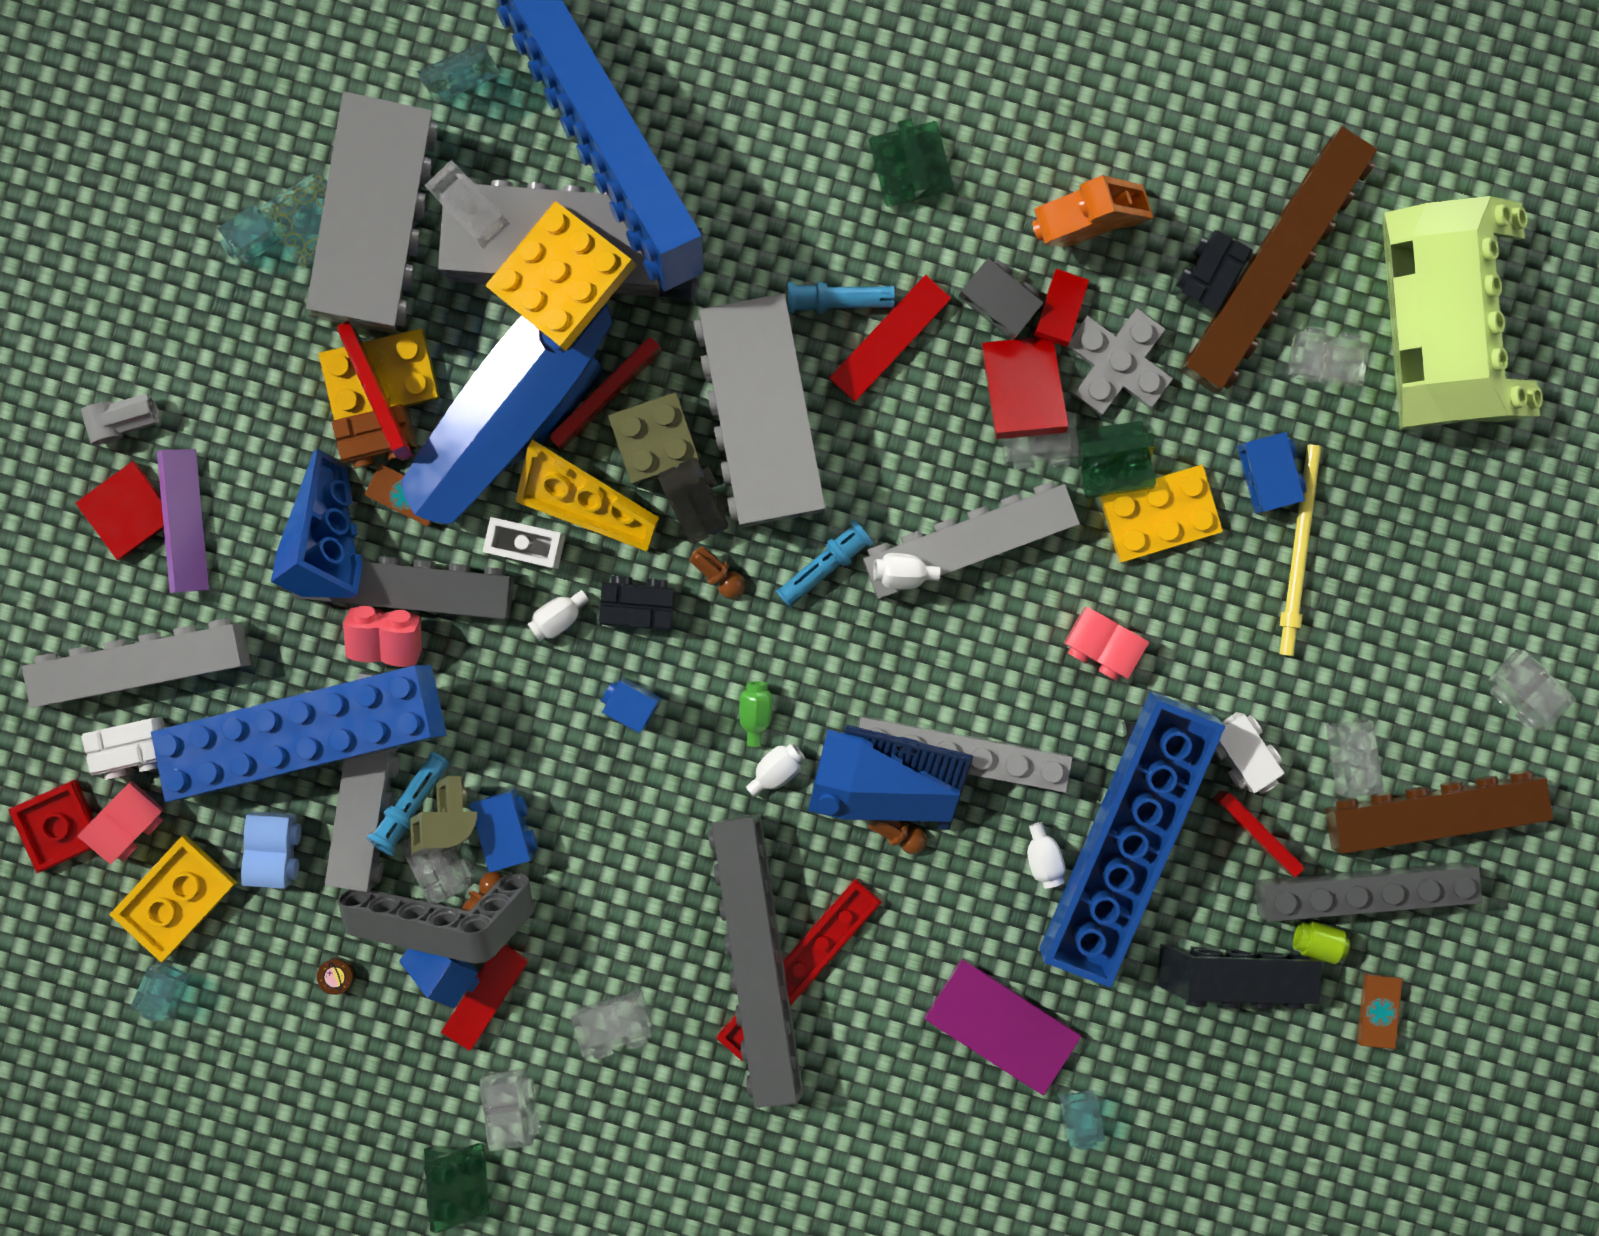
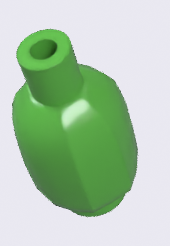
(755, 711)

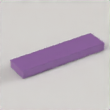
(182, 520)

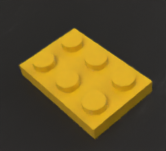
(400, 364)
(1162, 517)
(173, 898)

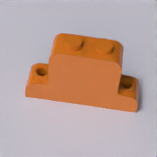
(1092, 211)

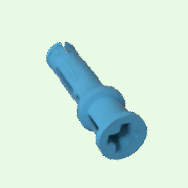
(821, 297)
(837, 553)
(394, 815)

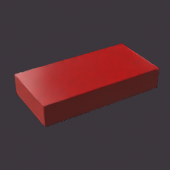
(1061, 307)

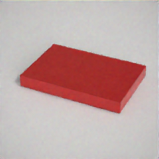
(1024, 388)

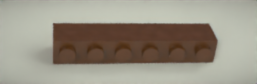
(1438, 813)

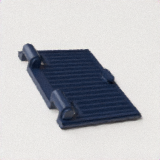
(941, 763)

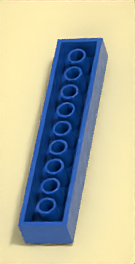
(606, 139)

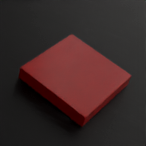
(124, 510)
(51, 825)

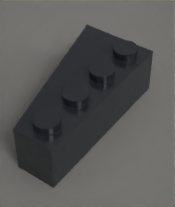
(1239, 977)

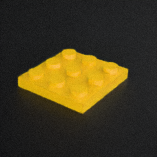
(561, 275)

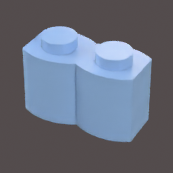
(270, 850)

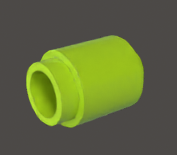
(1321, 942)

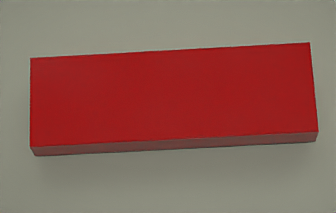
(1258, 833)
(480, 1005)

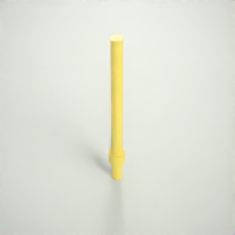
(1291, 619)

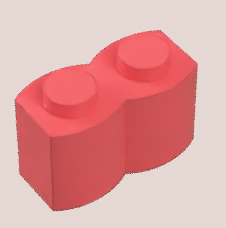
(382, 636)
(1105, 643)
(121, 822)

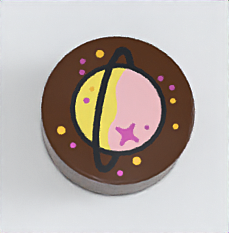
(335, 976)

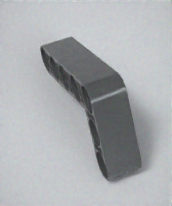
(440, 929)

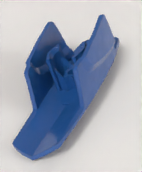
(511, 399)

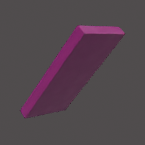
(1002, 1026)

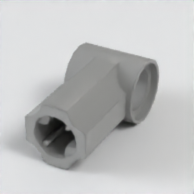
(110, 420)

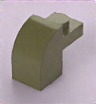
(449, 825)

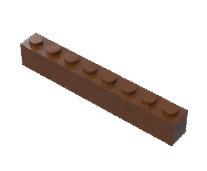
(1279, 259)

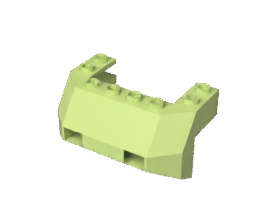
(1450, 313)

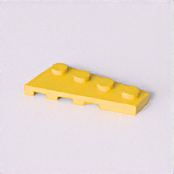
(573, 495)

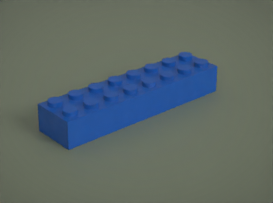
(299, 733)
(1131, 839)

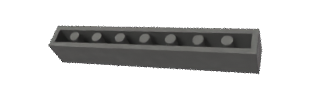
(756, 961)

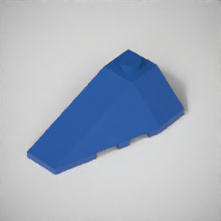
(318, 541)
(868, 785)

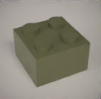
(653, 438)

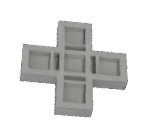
(1118, 362)

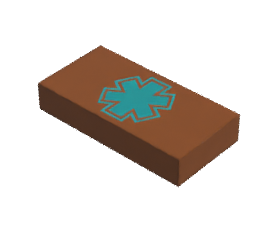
(388, 490)
(1379, 1011)

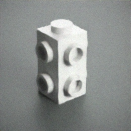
(1251, 761)

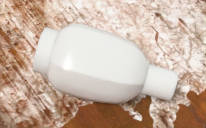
(903, 571)
(556, 616)
(776, 769)
(1045, 857)

